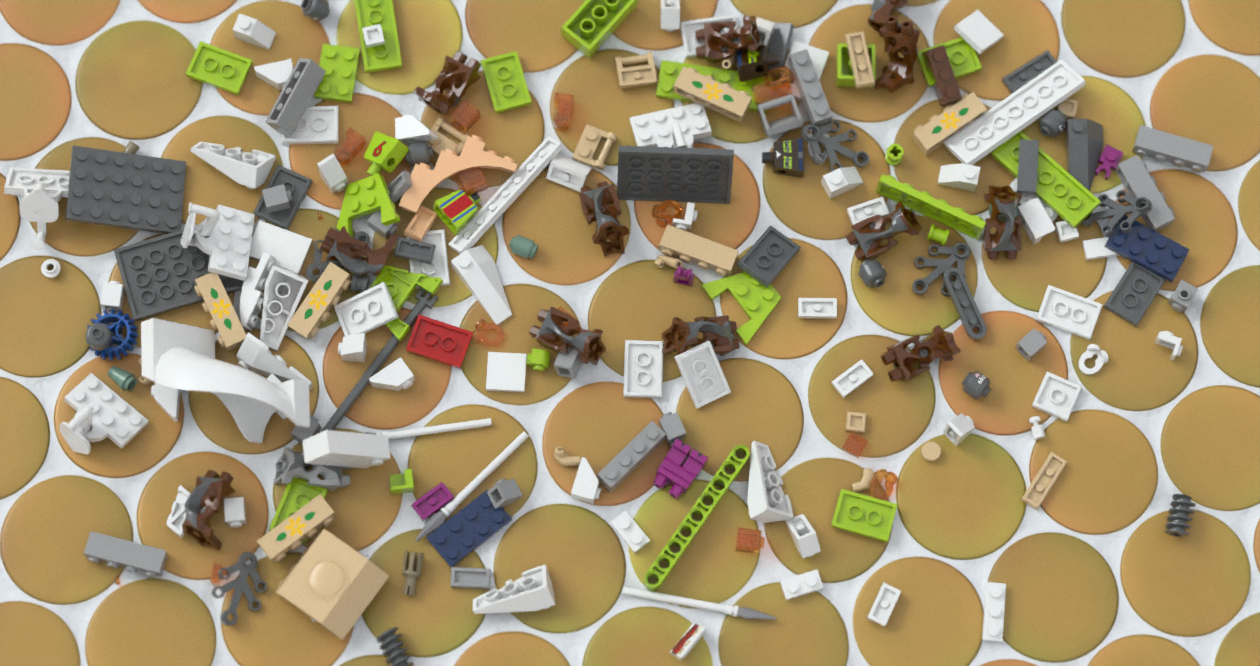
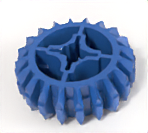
(120, 321)

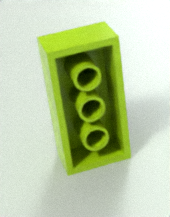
(595, 23)

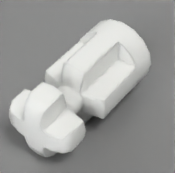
(1037, 430)

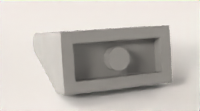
(783, 124)

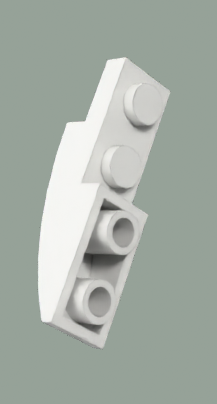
(251, 295)

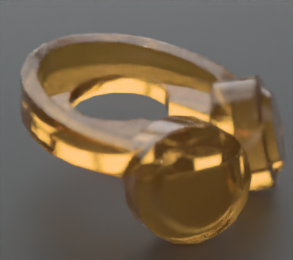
(783, 70)
(663, 220)
(482, 325)
(890, 479)

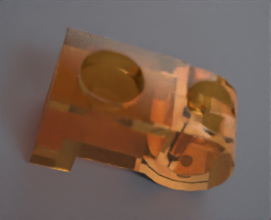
(564, 112)
(350, 148)

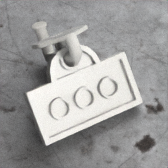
(671, 127)
(41, 194)
(223, 236)
(102, 412)

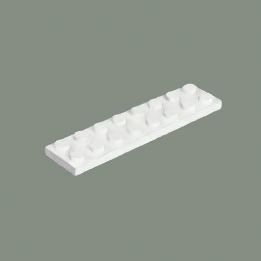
(1014, 113)

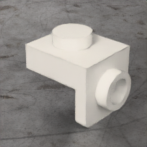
(691, 215)
(1170, 341)

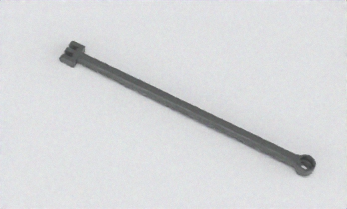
(423, 301)

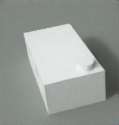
(346, 449)

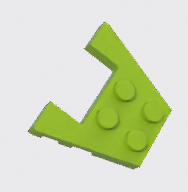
(366, 198)
(400, 286)
(752, 297)

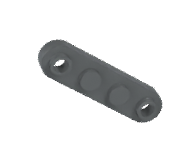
(964, 303)

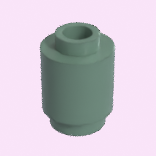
(523, 247)

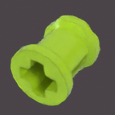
(889, 157)
(938, 234)

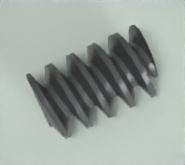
(1179, 515)
(393, 648)

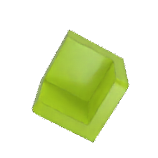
(402, 482)

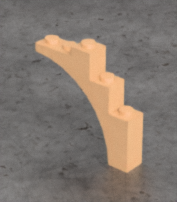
(447, 165)

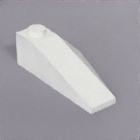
(241, 166)
(481, 277)
(280, 301)
(259, 359)
(765, 494)
(527, 593)

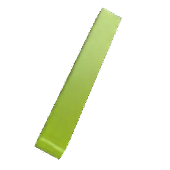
(694, 526)

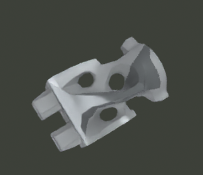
(292, 465)

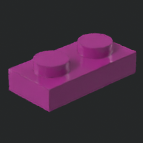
(432, 501)

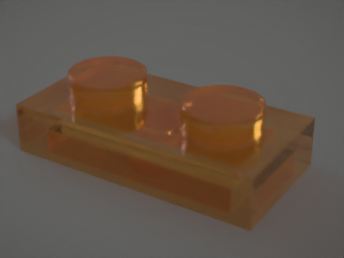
(765, 93)

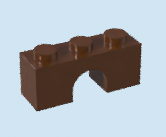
(946, 84)

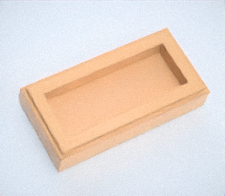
(420, 224)

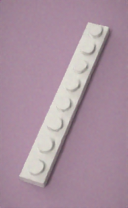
(506, 195)

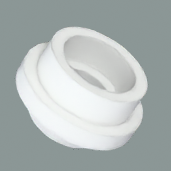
(53, 273)

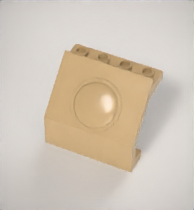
(332, 583)

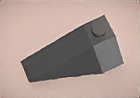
(1083, 149)

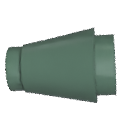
(122, 378)

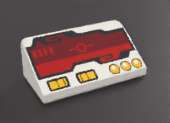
(688, 641)

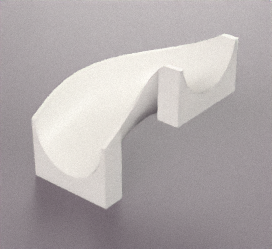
(185, 360)

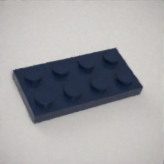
(1148, 249)
(468, 529)

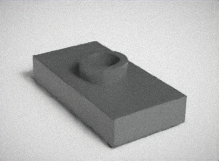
(414, 250)

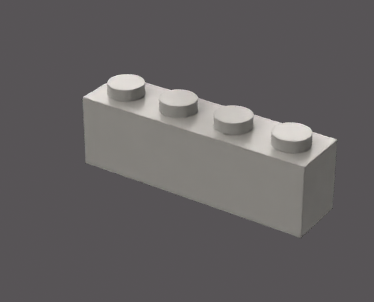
(810, 88)
(295, 96)
(1172, 149)
(1141, 184)
(631, 456)
(125, 554)

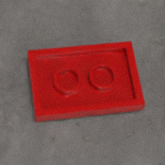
(439, 341)

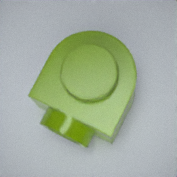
(538, 359)

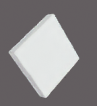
(978, 31)
(506, 372)
(1056, 396)

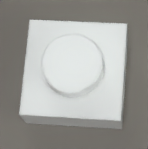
(373, 35)
(1066, 232)

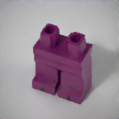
(675, 474)

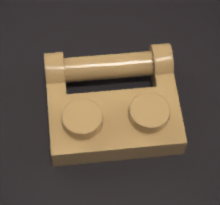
(636, 75)
(443, 142)
(588, 145)

